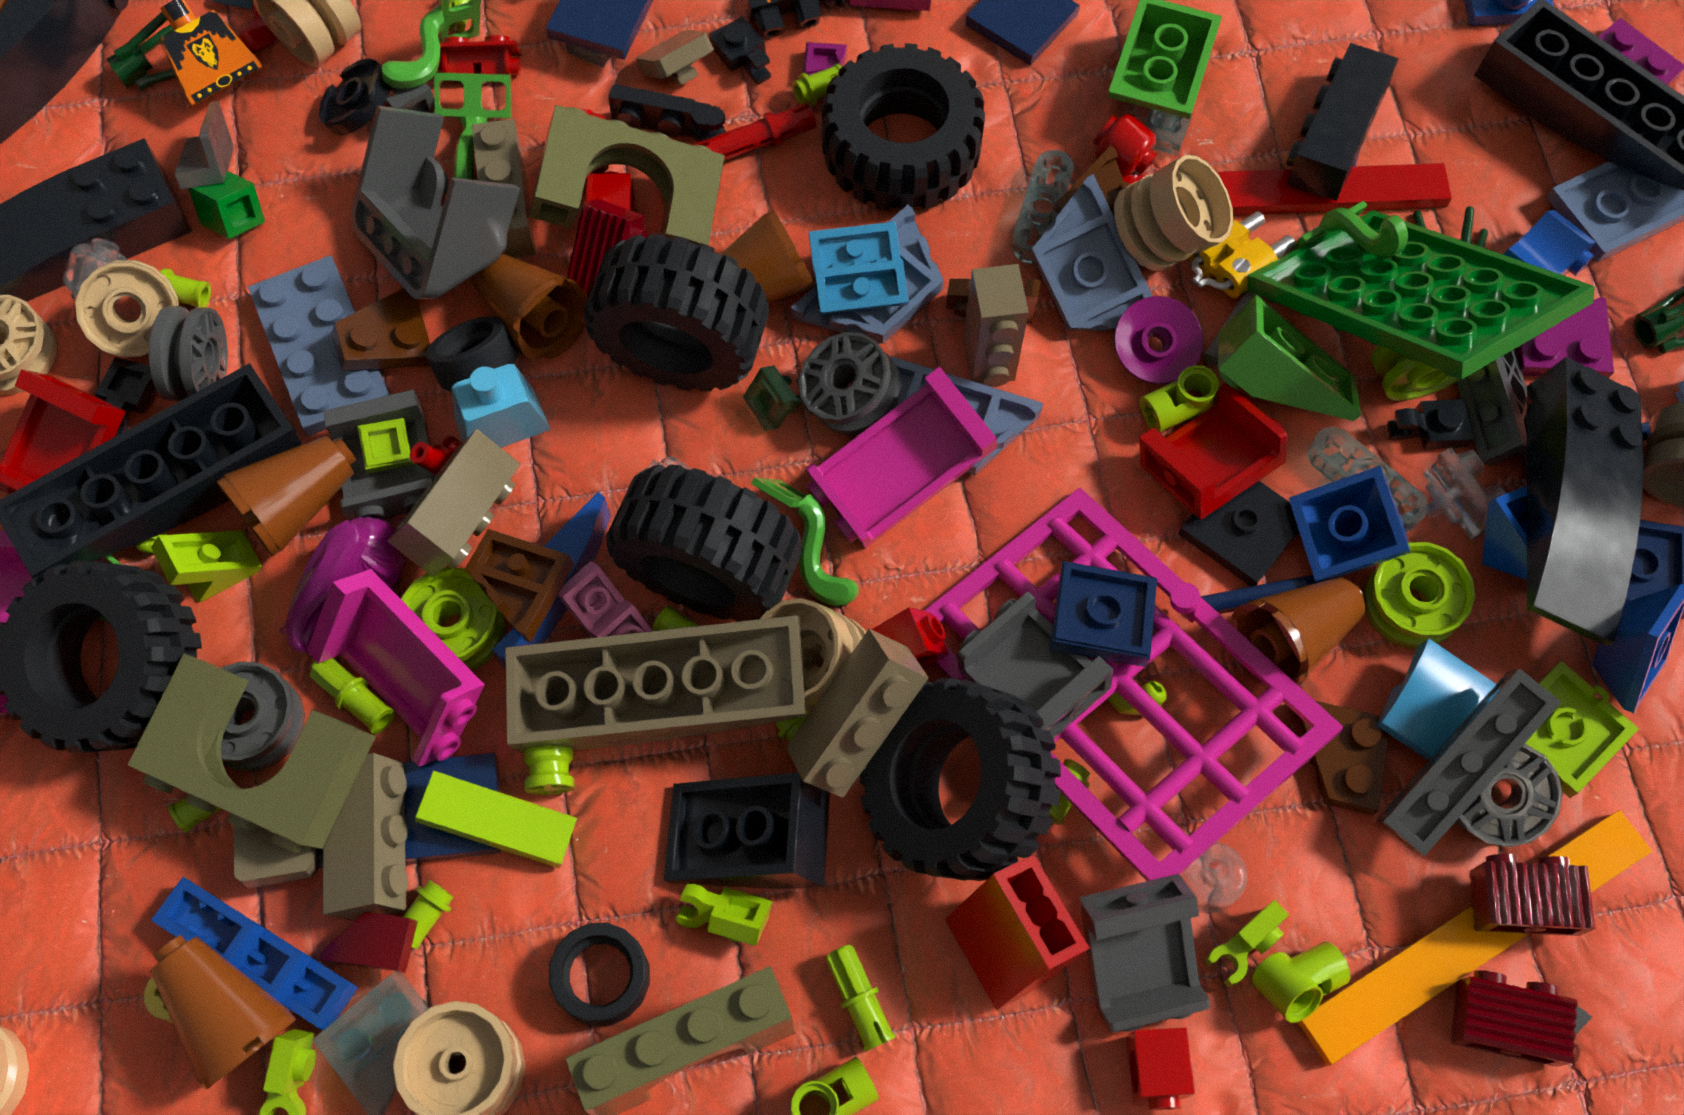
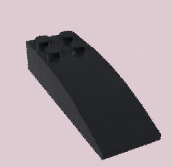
(43, 50)
(1588, 93)
(107, 198)
(147, 475)
(1582, 497)

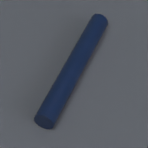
(1234, 598)

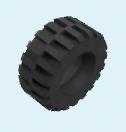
(911, 84)
(676, 312)
(704, 542)
(45, 643)
(1012, 791)

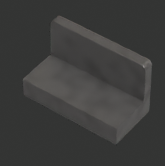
(207, 156)

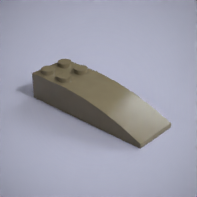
(654, 684)

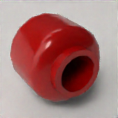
(1131, 141)

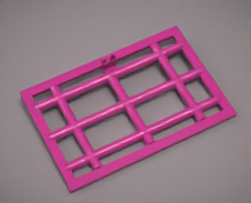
(1199, 758)

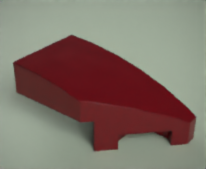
(374, 942)

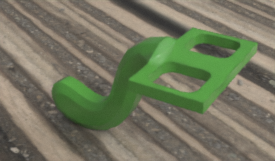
(436, 21)
(470, 114)
(1387, 243)
(824, 587)

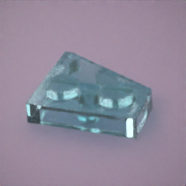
(366, 1039)

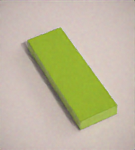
(496, 819)

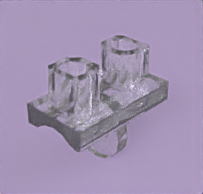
(1457, 491)

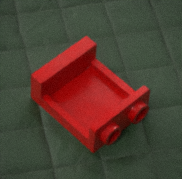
(54, 429)
(1215, 453)

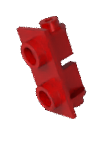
(493, 55)

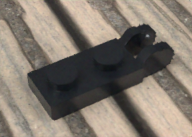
(665, 113)

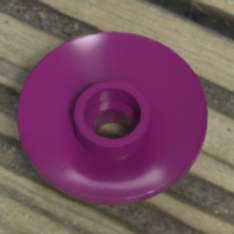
(1170, 323)

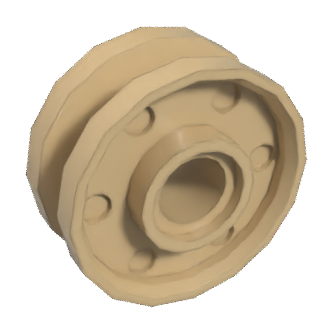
(98, 312)
(24, 343)

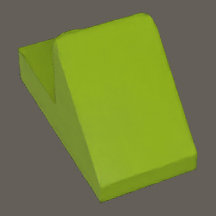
(206, 560)

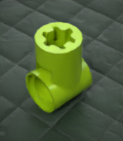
(1172, 403)
(1300, 982)
(854, 1081)

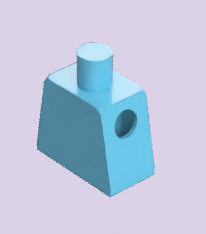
(498, 405)

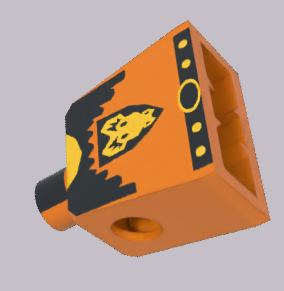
(204, 52)

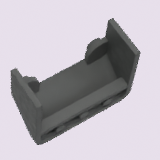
(401, 211)

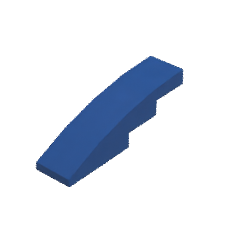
(581, 541)
(261, 955)

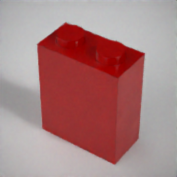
(1016, 932)

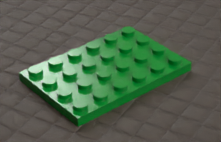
(1429, 302)

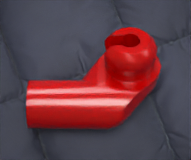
(256, 34)
(434, 457)

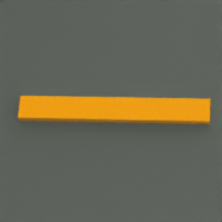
(1451, 952)

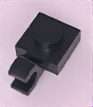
(741, 46)
(127, 387)
(1436, 422)

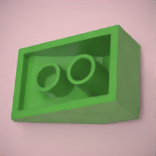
(1165, 57)
(1283, 365)

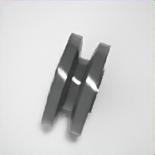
(187, 351)
(833, 367)
(275, 723)
(1526, 812)

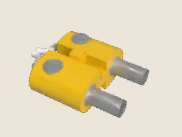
(1237, 257)

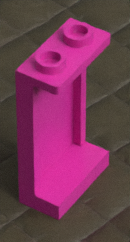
(902, 460)
(399, 660)

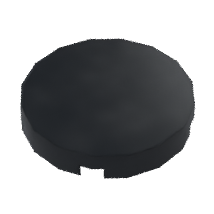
(355, 98)

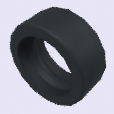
(468, 347)
(564, 957)

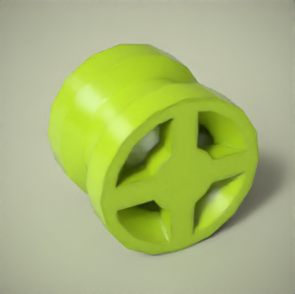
(548, 770)

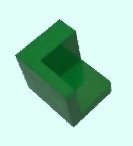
(228, 206)

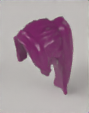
(341, 553)

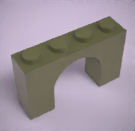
(582, 143)
(185, 752)
(624, 1067)

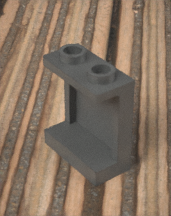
(387, 491)
(1016, 659)
(1143, 953)

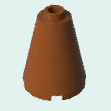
(771, 258)
(535, 305)
(288, 489)
(1301, 624)
(214, 1008)

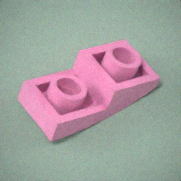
(600, 605)

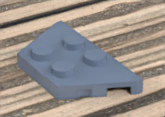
(1088, 264)
(879, 324)
(1001, 411)

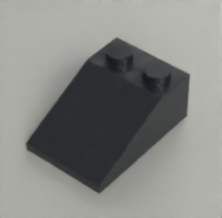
(748, 833)

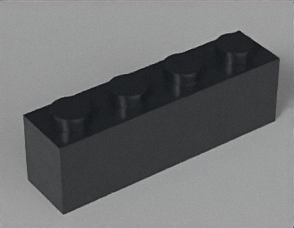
(1342, 121)

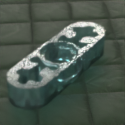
(1037, 190)
(1364, 459)

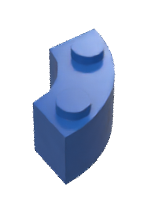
(1554, 245)

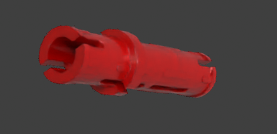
(763, 132)

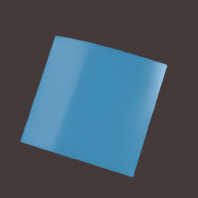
(858, 268)
(1432, 699)

